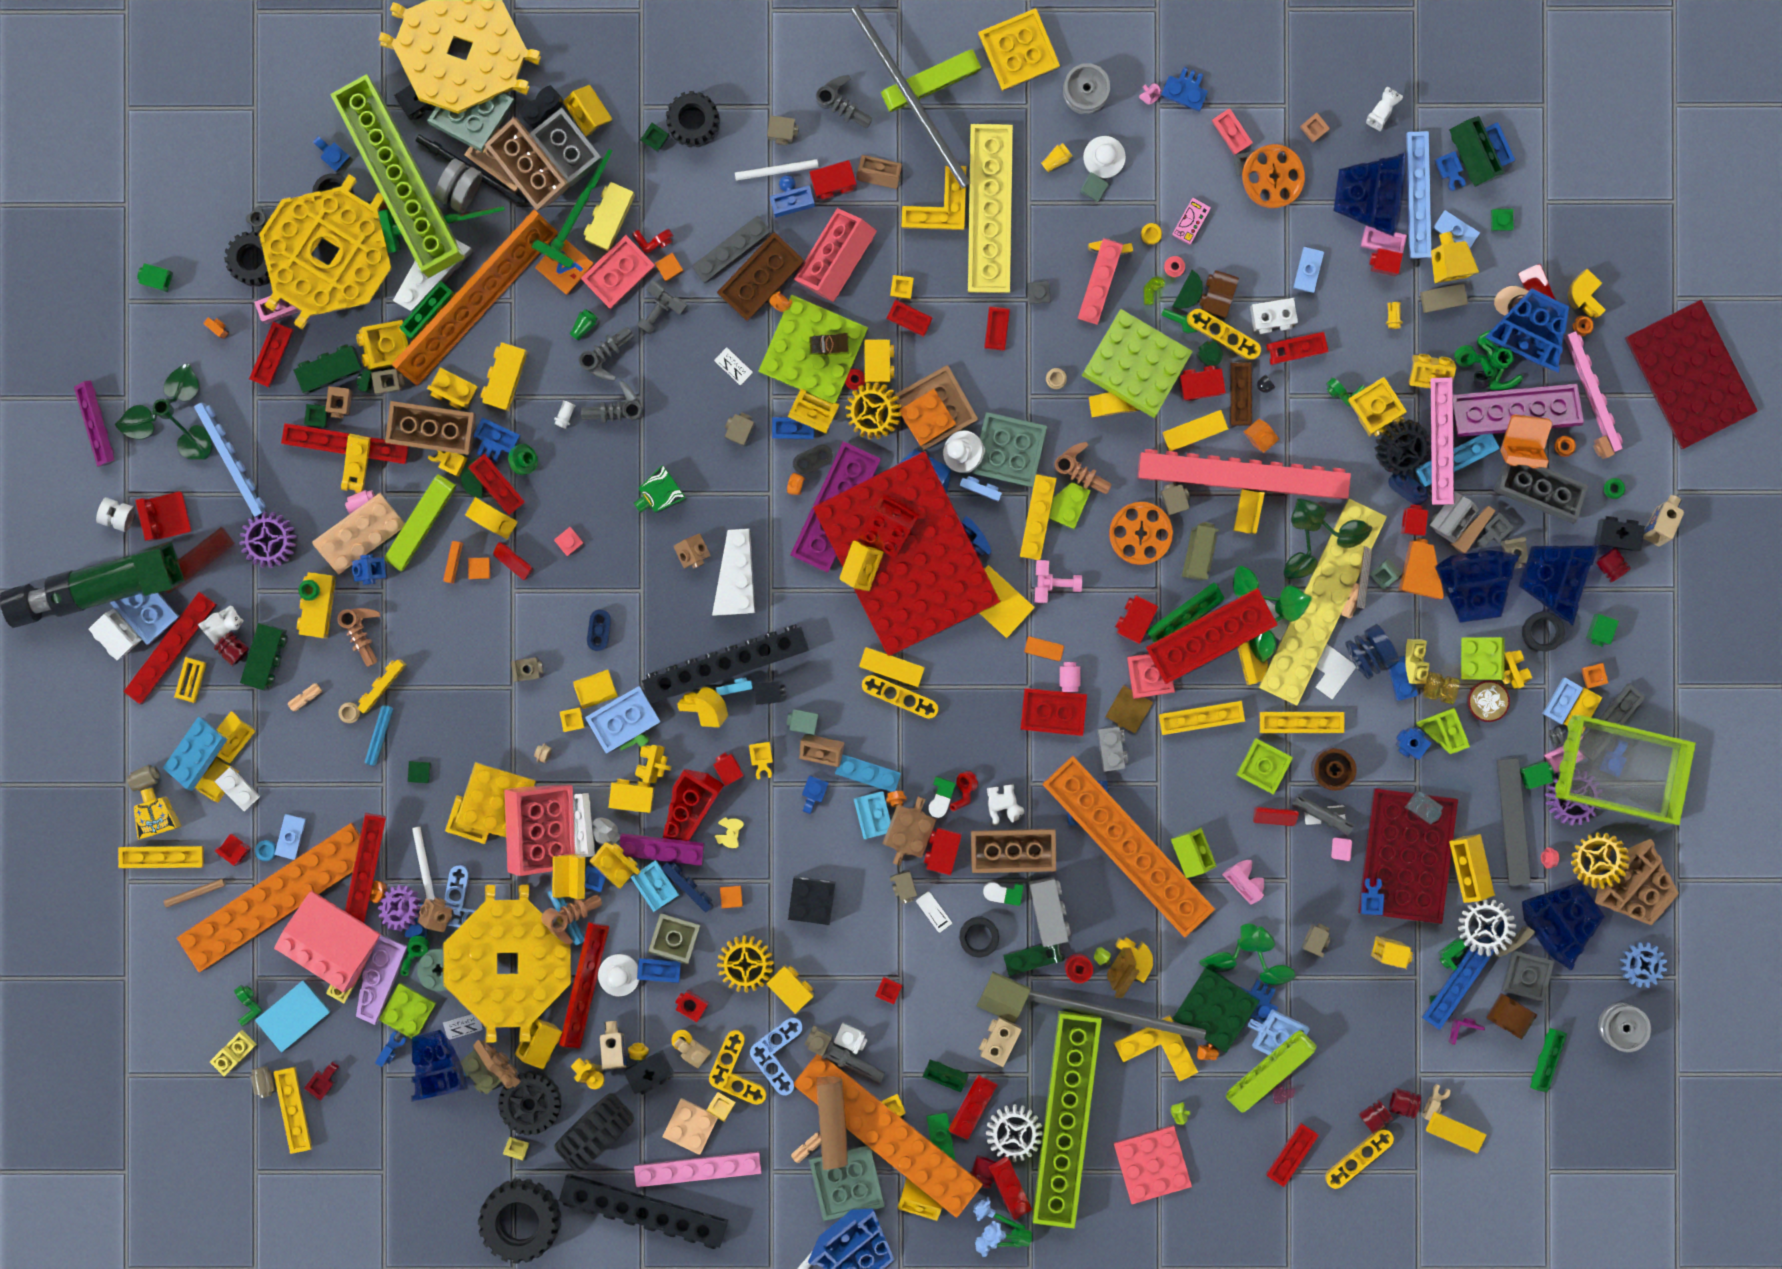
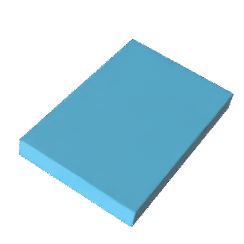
(292, 1015)

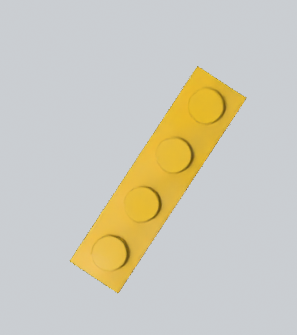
(1038, 517)
(1201, 717)
(1301, 722)
(161, 857)
(292, 1110)

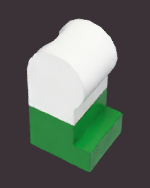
(940, 803)
(1007, 895)

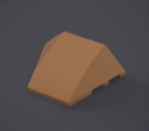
(1644, 889)

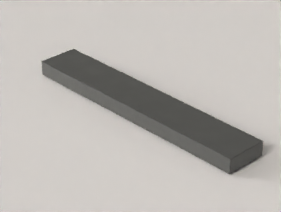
(1513, 821)

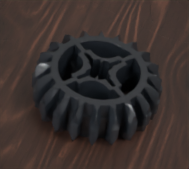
(1405, 434)

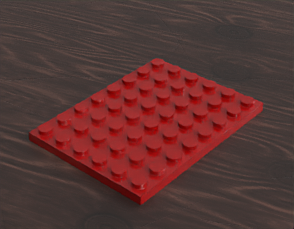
(935, 573)

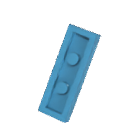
(868, 773)

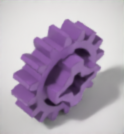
(399, 907)

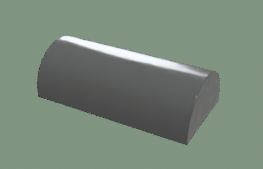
(1542, 490)

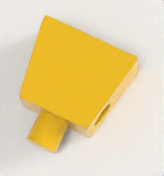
(1452, 260)

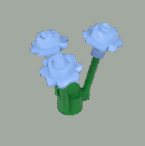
(993, 1234)

